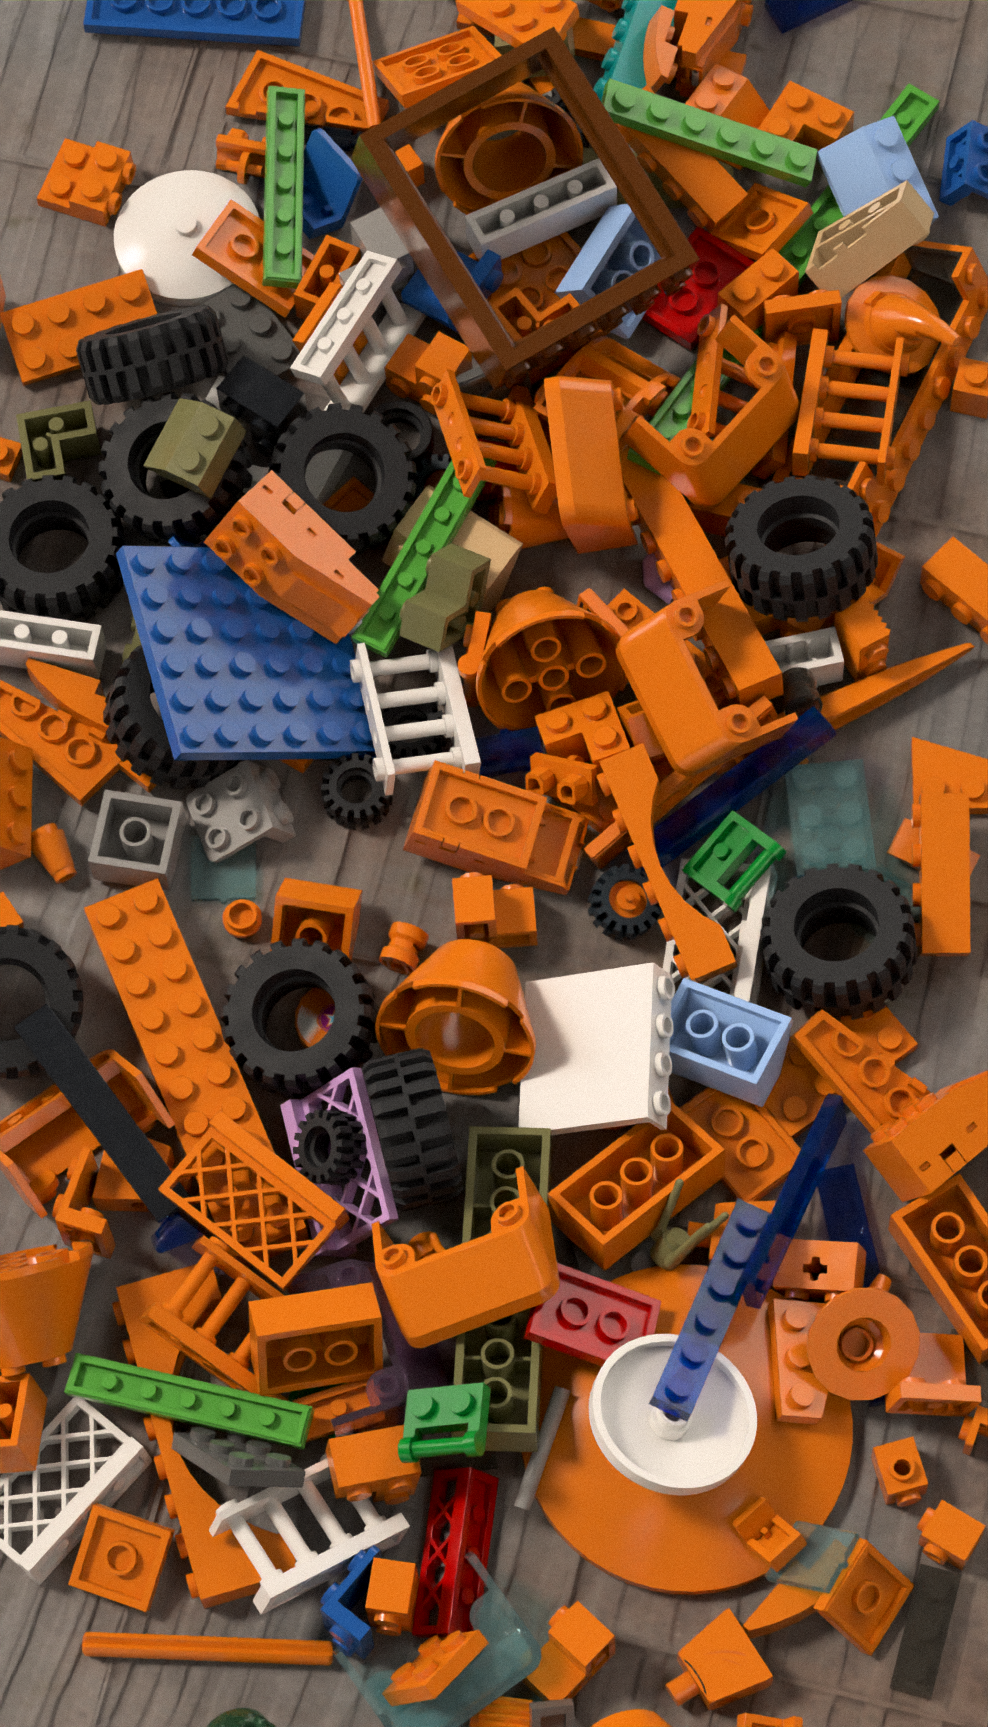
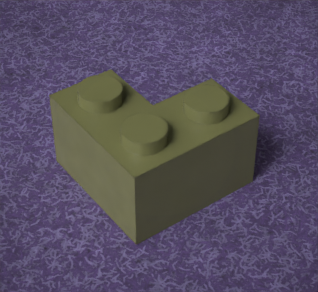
(57, 436)
(450, 598)

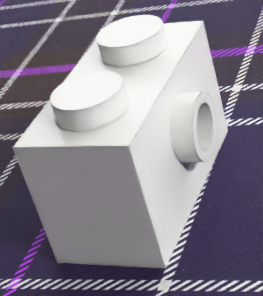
(811, 650)

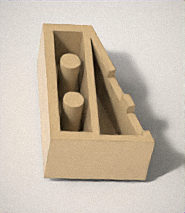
(868, 239)

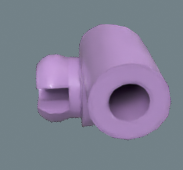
(653, 581)

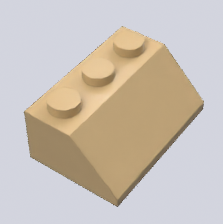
(475, 535)

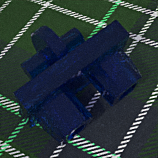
(507, 751)

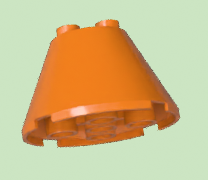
(543, 658)
(41, 1304)

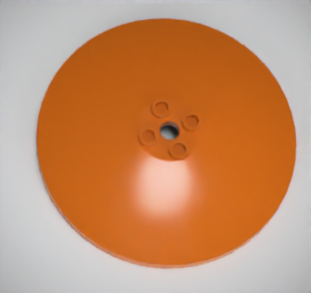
(687, 1539)

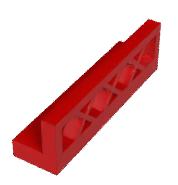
(471, 1529)

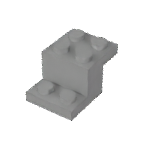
(376, 234)

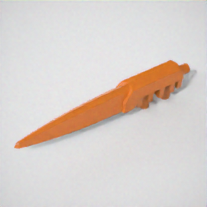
(875, 690)

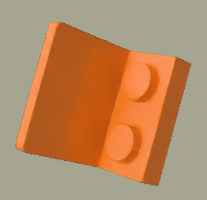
(71, 1209)
(936, 1381)

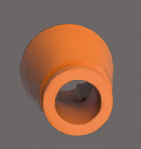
(53, 852)

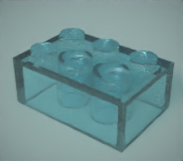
(828, 816)

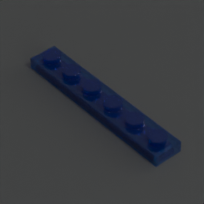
(709, 1314)

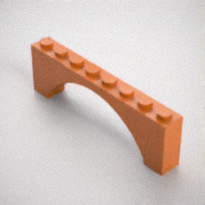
(219, 1562)

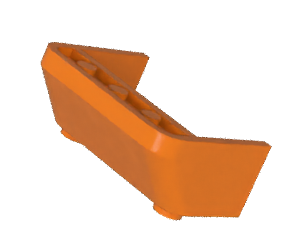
(589, 463)
(712, 469)
(675, 695)
(48, 1132)
(475, 1279)

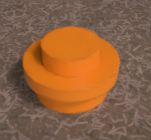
(242, 918)

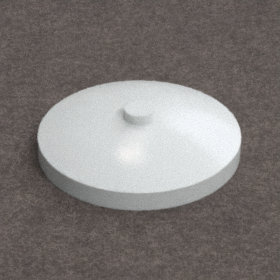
(164, 226)
(661, 1448)

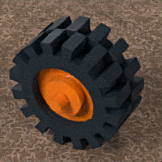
(622, 903)

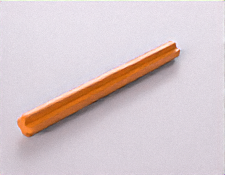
(208, 1648)

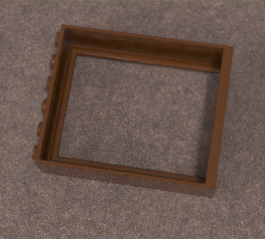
(440, 263)

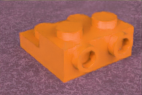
(87, 181)

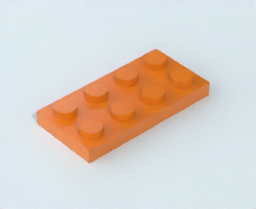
(48, 330)
(802, 1089)

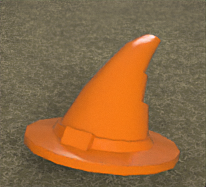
(892, 309)
(863, 1342)

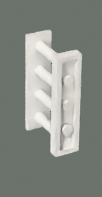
(343, 323)
(445, 692)
(310, 1567)

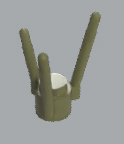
(676, 1244)

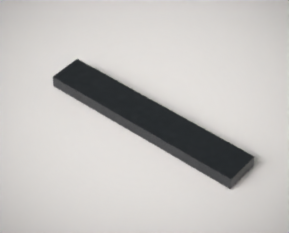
(99, 1109)

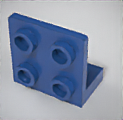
(965, 164)

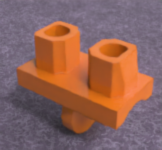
(241, 155)
(563, 778)

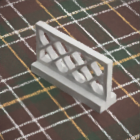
(749, 951)
(104, 1487)

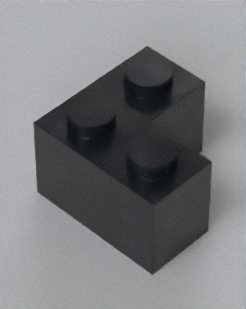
(261, 402)

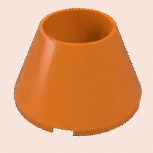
(485, 171)
(467, 1013)

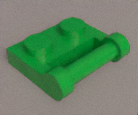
(725, 854)
(445, 1411)

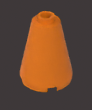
(515, 517)

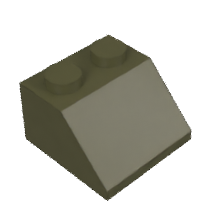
(196, 446)

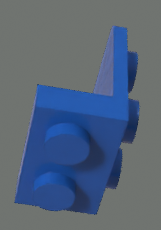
(328, 185)
(420, 296)
(345, 1627)

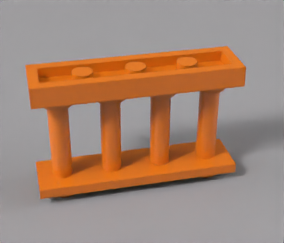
(707, 383)
(819, 387)
(518, 426)
(201, 1342)

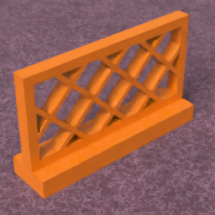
(276, 1173)

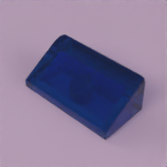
(174, 1232)

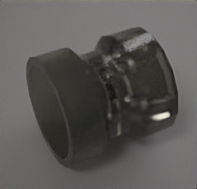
(799, 691)

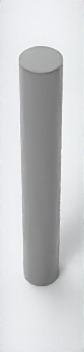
(538, 1459)

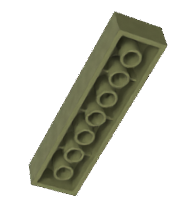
(498, 1349)

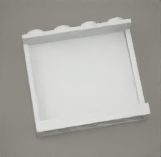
(599, 1050)

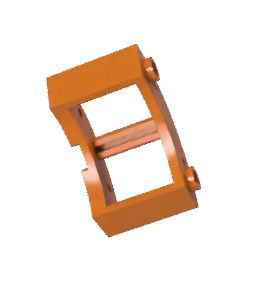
(641, 381)

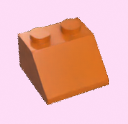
(729, 97)
(317, 913)

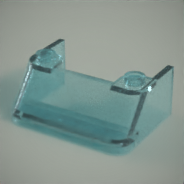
(496, 1669)

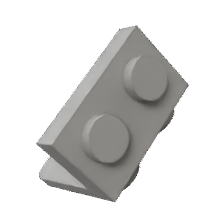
(239, 810)

